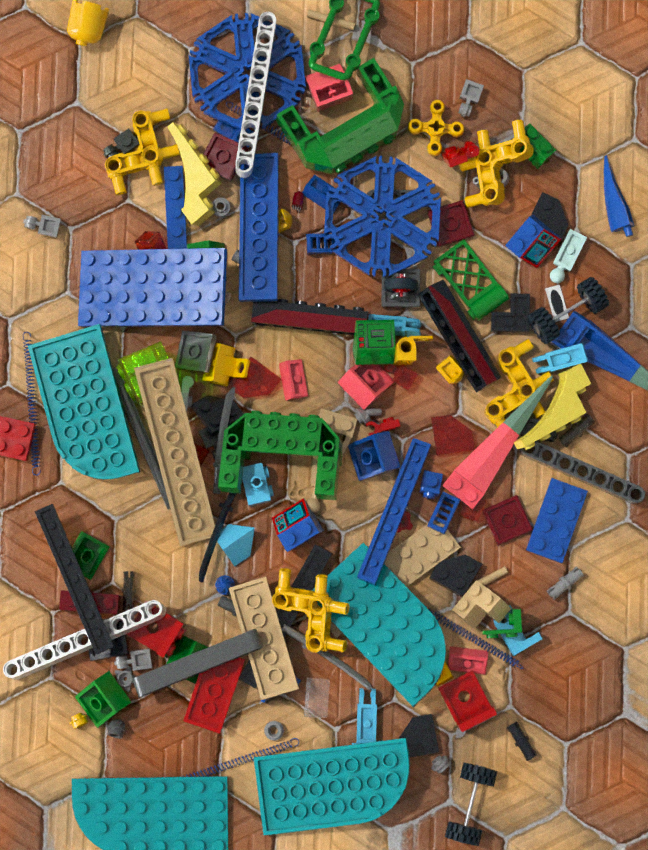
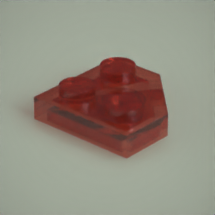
(258, 382)
(451, 435)

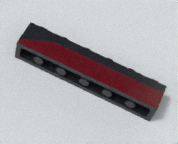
(307, 317)
(459, 335)

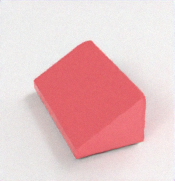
(293, 379)
(467, 659)

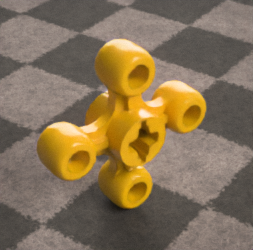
(427, 127)

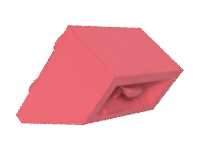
(328, 90)

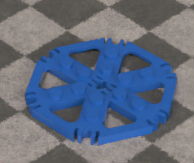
(234, 67)
(396, 225)

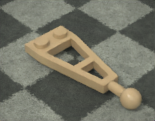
(340, 425)

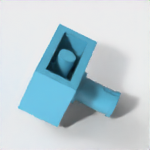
(256, 485)

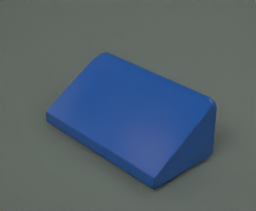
(316, 191)

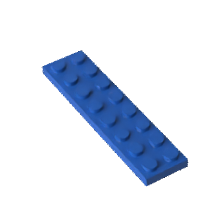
(259, 230)

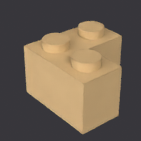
(478, 603)

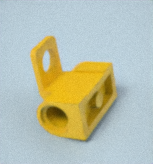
(408, 357)
(225, 366)

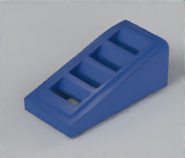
(311, 251)
(450, 499)

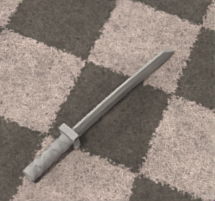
(301, 638)

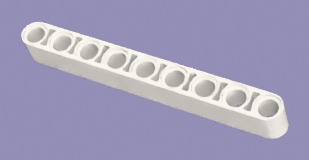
(255, 85)
(75, 641)

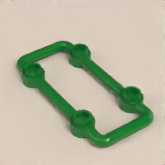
(353, 60)

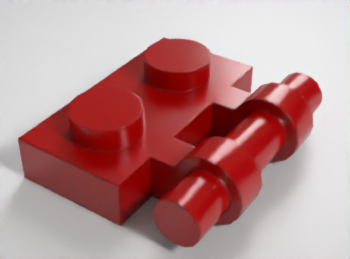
(455, 155)

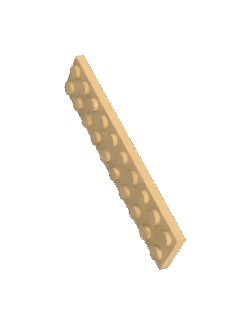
(175, 450)

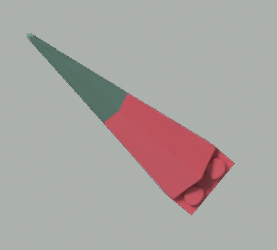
(479, 469)

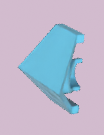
(236, 542)

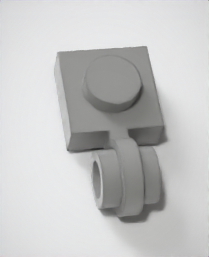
(470, 93)
(47, 226)
(139, 658)

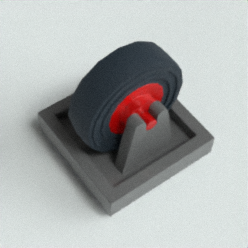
(401, 289)

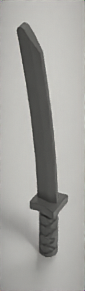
(223, 425)

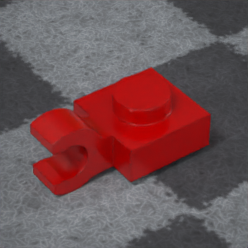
(387, 425)

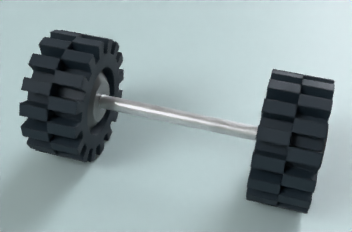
(592, 296)
(465, 833)

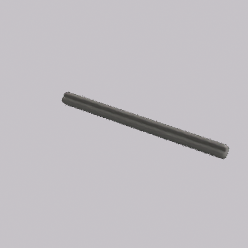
(141, 436)

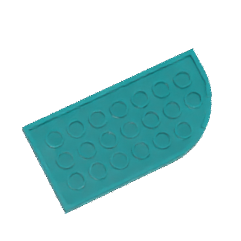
(84, 404)
(389, 627)
(331, 785)
(153, 812)

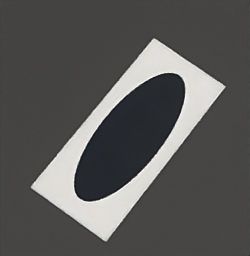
(556, 301)

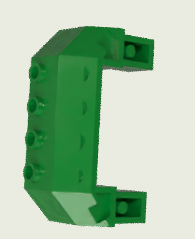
(354, 137)
(281, 435)

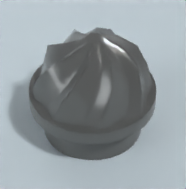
(116, 729)

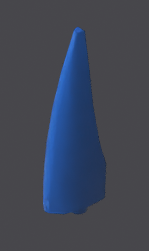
(617, 209)

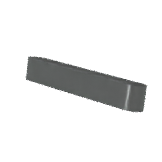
(592, 471)
(197, 663)

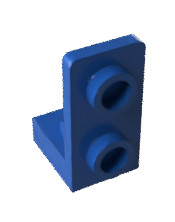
(431, 484)

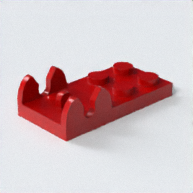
(15, 438)
(213, 695)

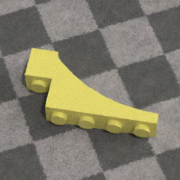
(198, 177)
(563, 408)

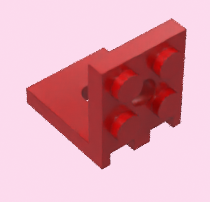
(164, 639)
(472, 711)

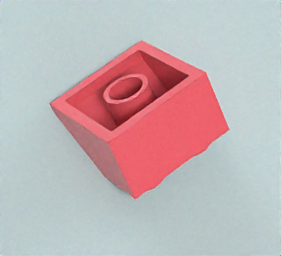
(365, 383)

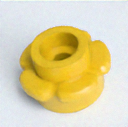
(78, 720)

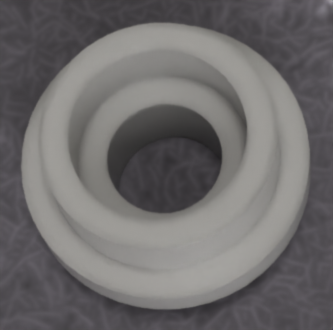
(225, 210)
(269, 735)
(440, 763)

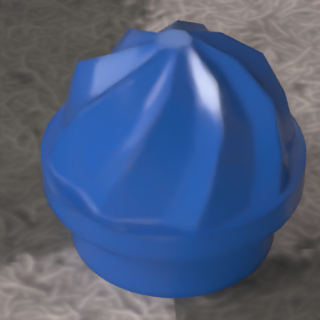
(223, 584)

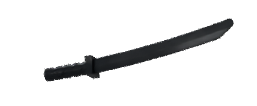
(226, 507)

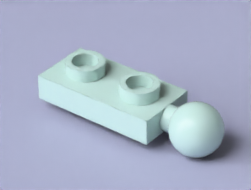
(567, 255)

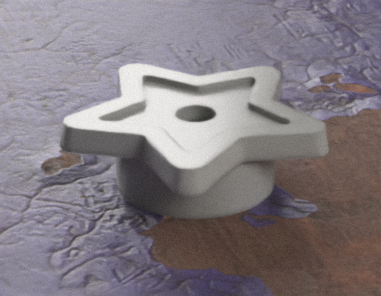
(120, 678)

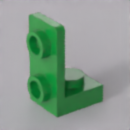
(514, 619)

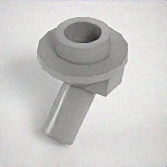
(363, 415)

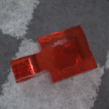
(402, 376)

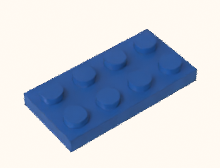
(556, 520)

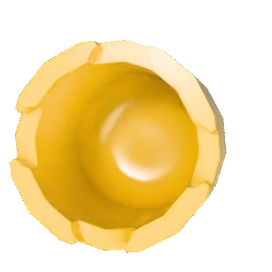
(86, 22)

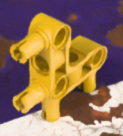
(499, 154)
(136, 160)
(519, 378)
(306, 601)

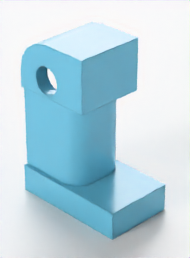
(519, 643)

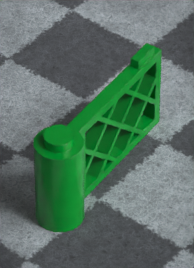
(483, 302)

